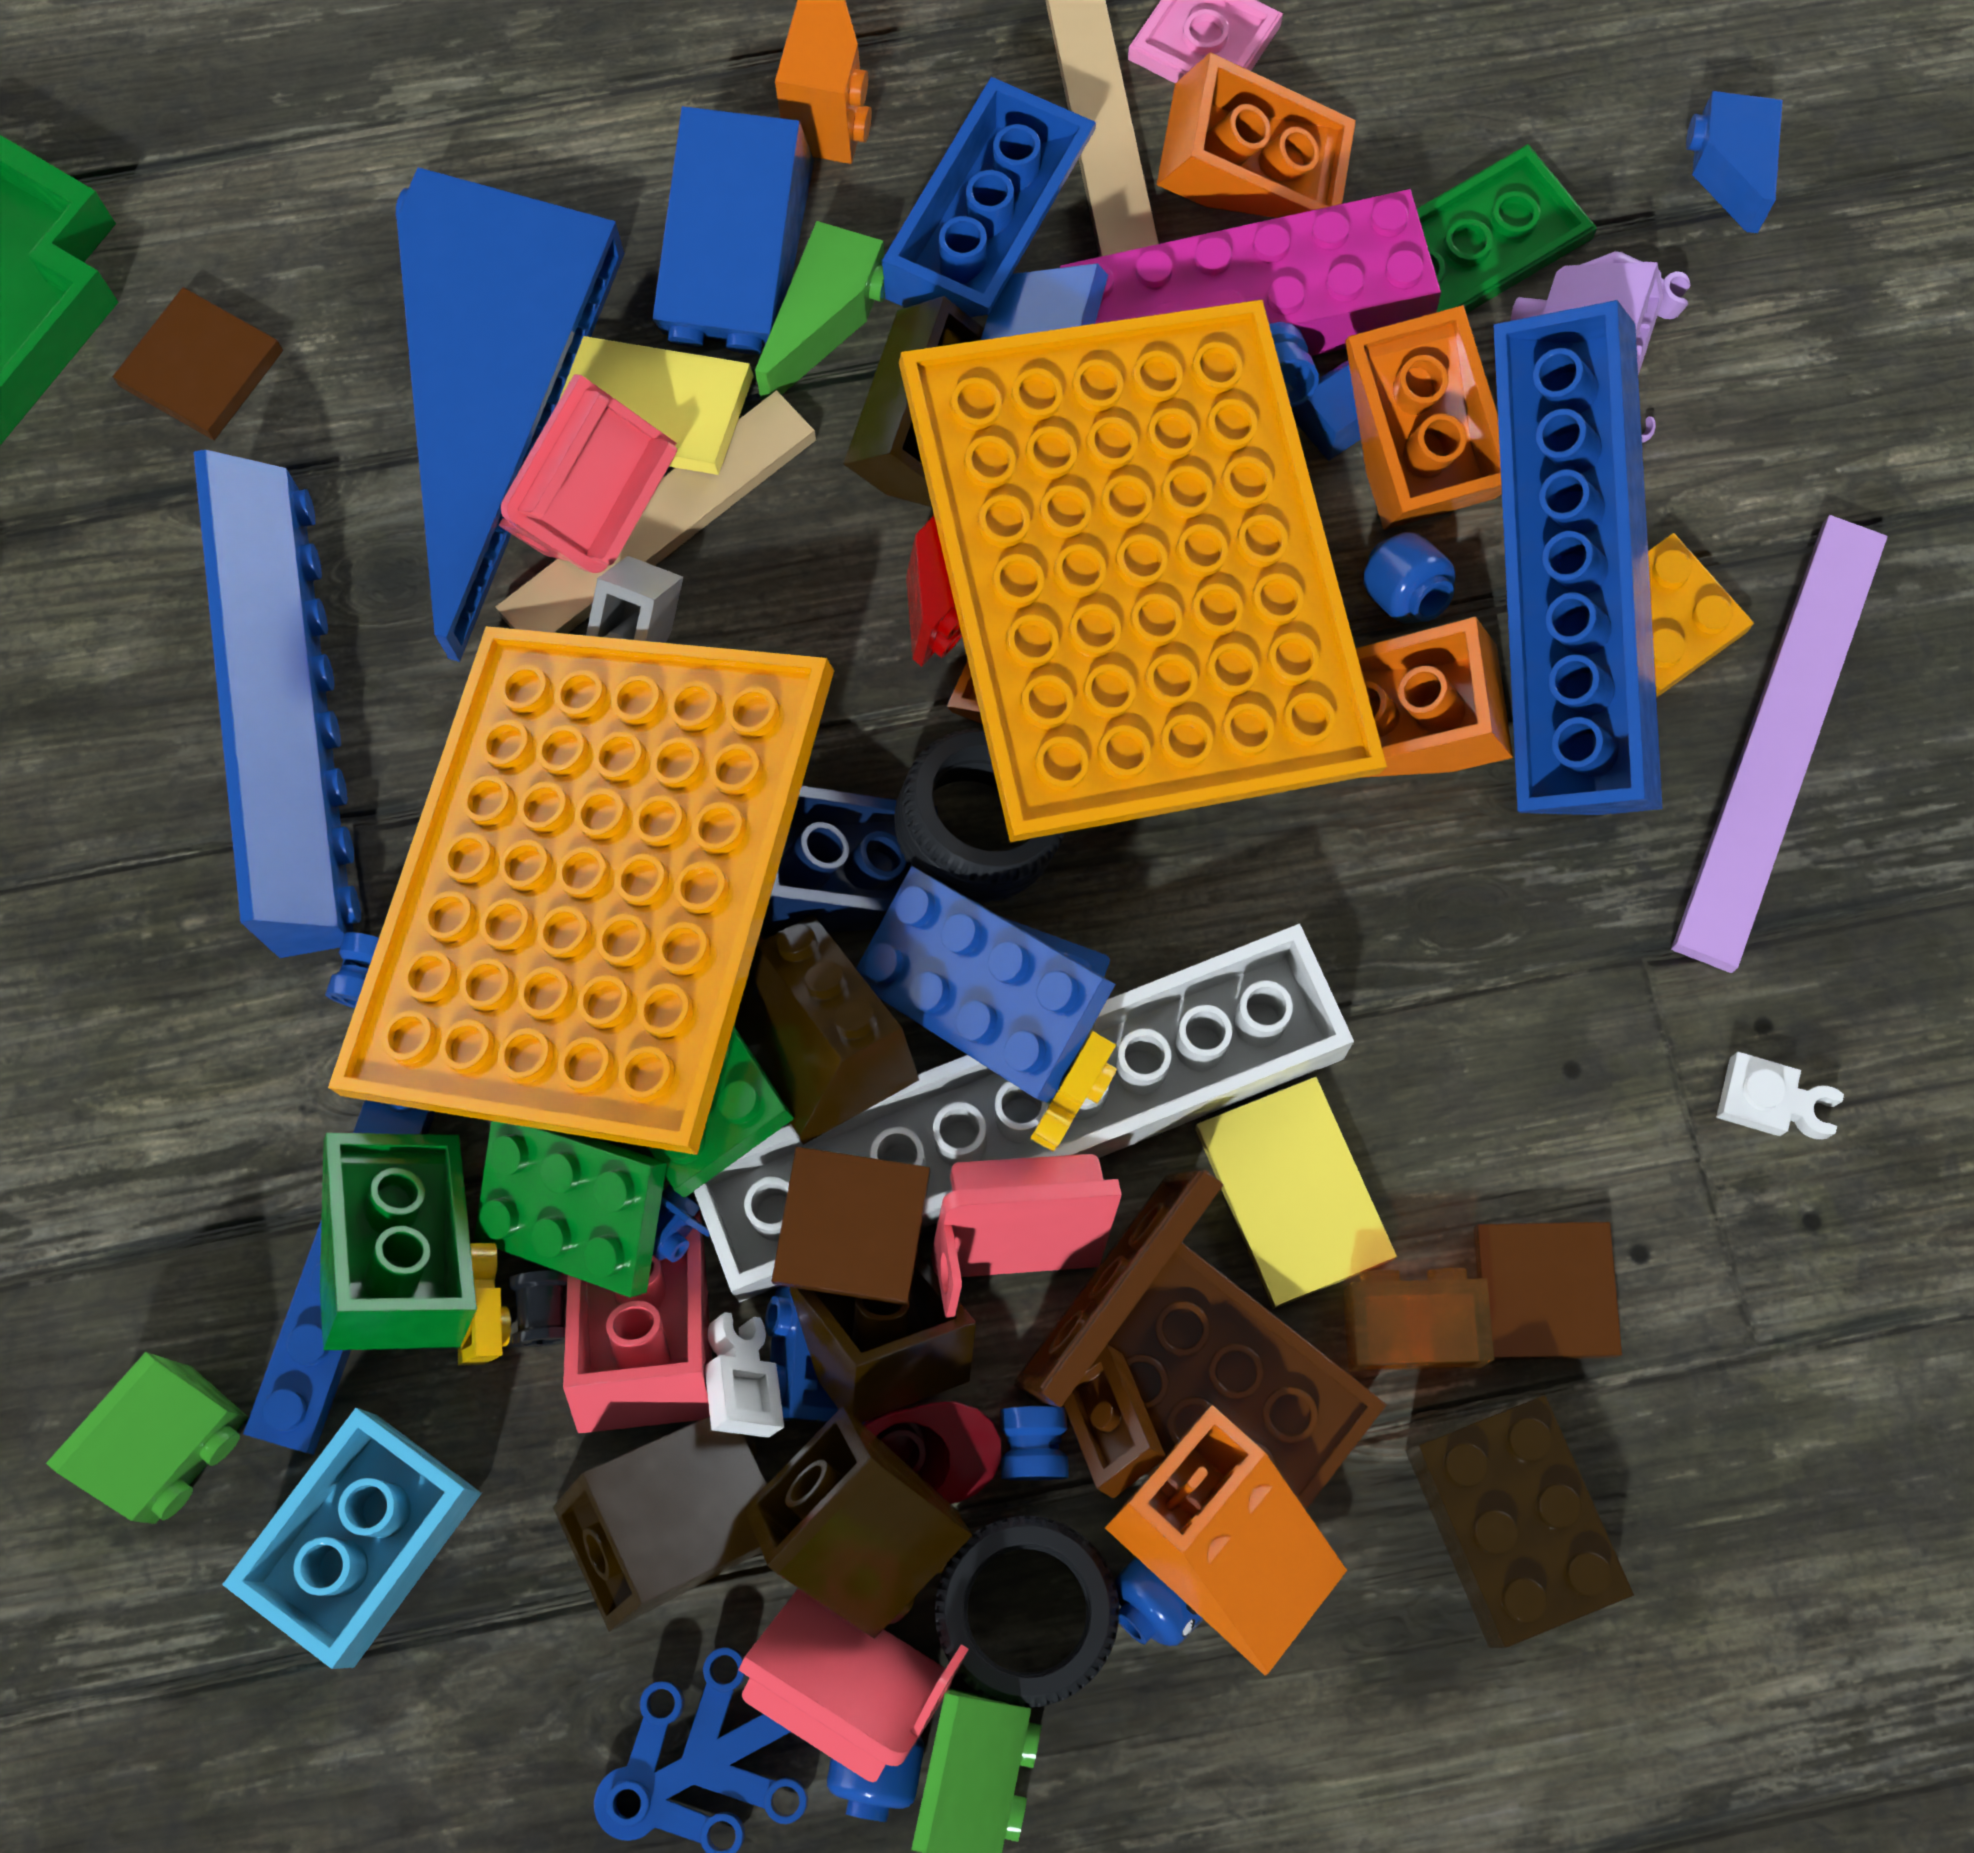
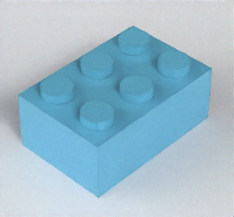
(352, 1540)

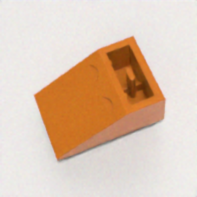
(1230, 1539)

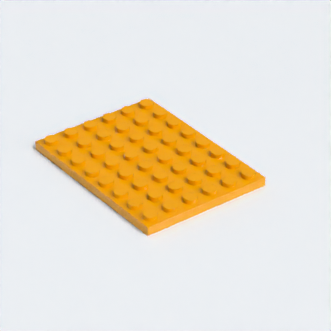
(1138, 568)
(587, 886)

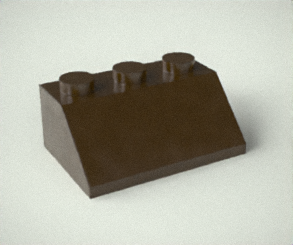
(884, 440)
(820, 1030)

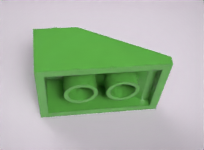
(974, 1775)

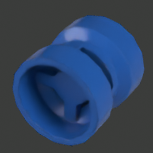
(1296, 364)
(356, 954)
(1034, 1443)

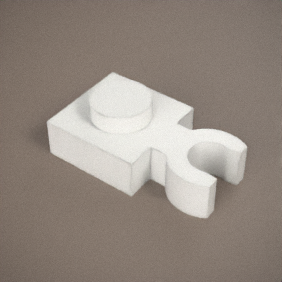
(1768, 1098)
(739, 1385)

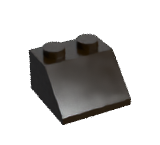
(886, 1353)

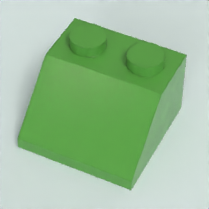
(150, 1440)

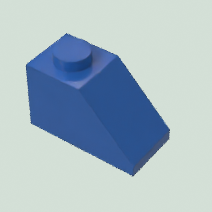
(1738, 154)

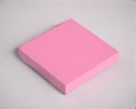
(1187, 30)

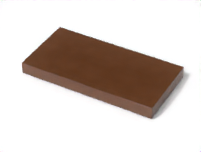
(1116, 1286)

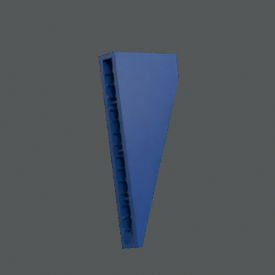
(493, 326)

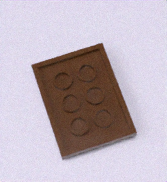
(1210, 1343)

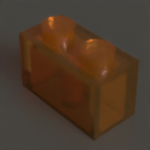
(1417, 1321)

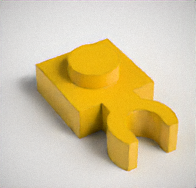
(1085, 1079)
(492, 1322)

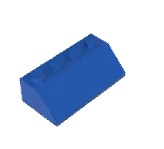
(985, 200)

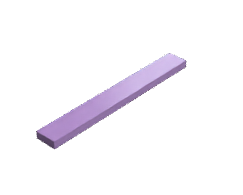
(1779, 745)

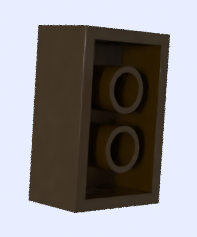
(1519, 1523)

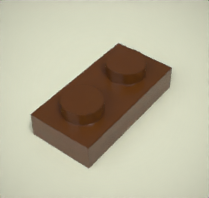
(1113, 1424)

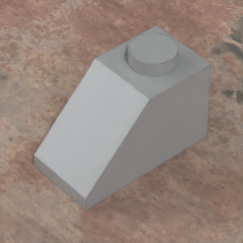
(635, 602)

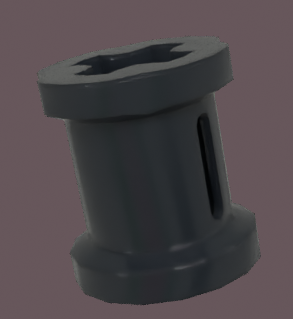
(539, 1308)

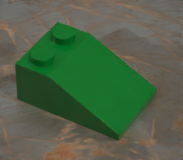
(394, 1243)

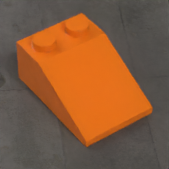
(823, 80)
(1252, 144)
(1425, 417)
(1437, 699)

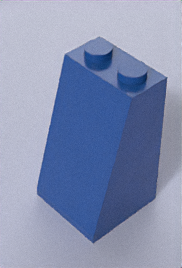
(731, 227)

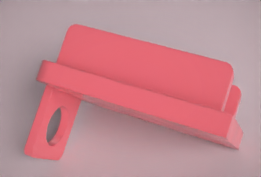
(586, 479)
(1022, 1219)
(842, 1688)

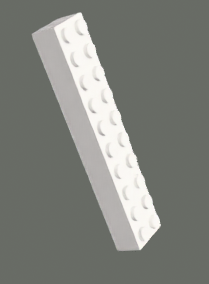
(1178, 1055)

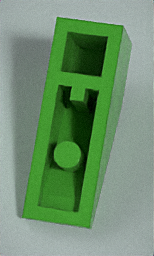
(823, 306)

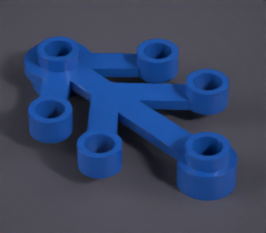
(703, 1763)

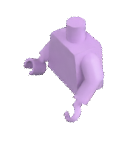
(1612, 278)

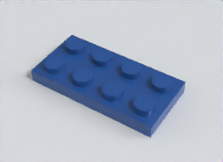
(983, 984)

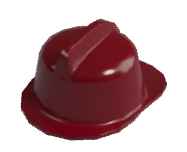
(944, 1444)

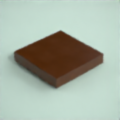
(198, 363)
(851, 1225)
(1550, 1289)

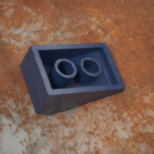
(838, 863)

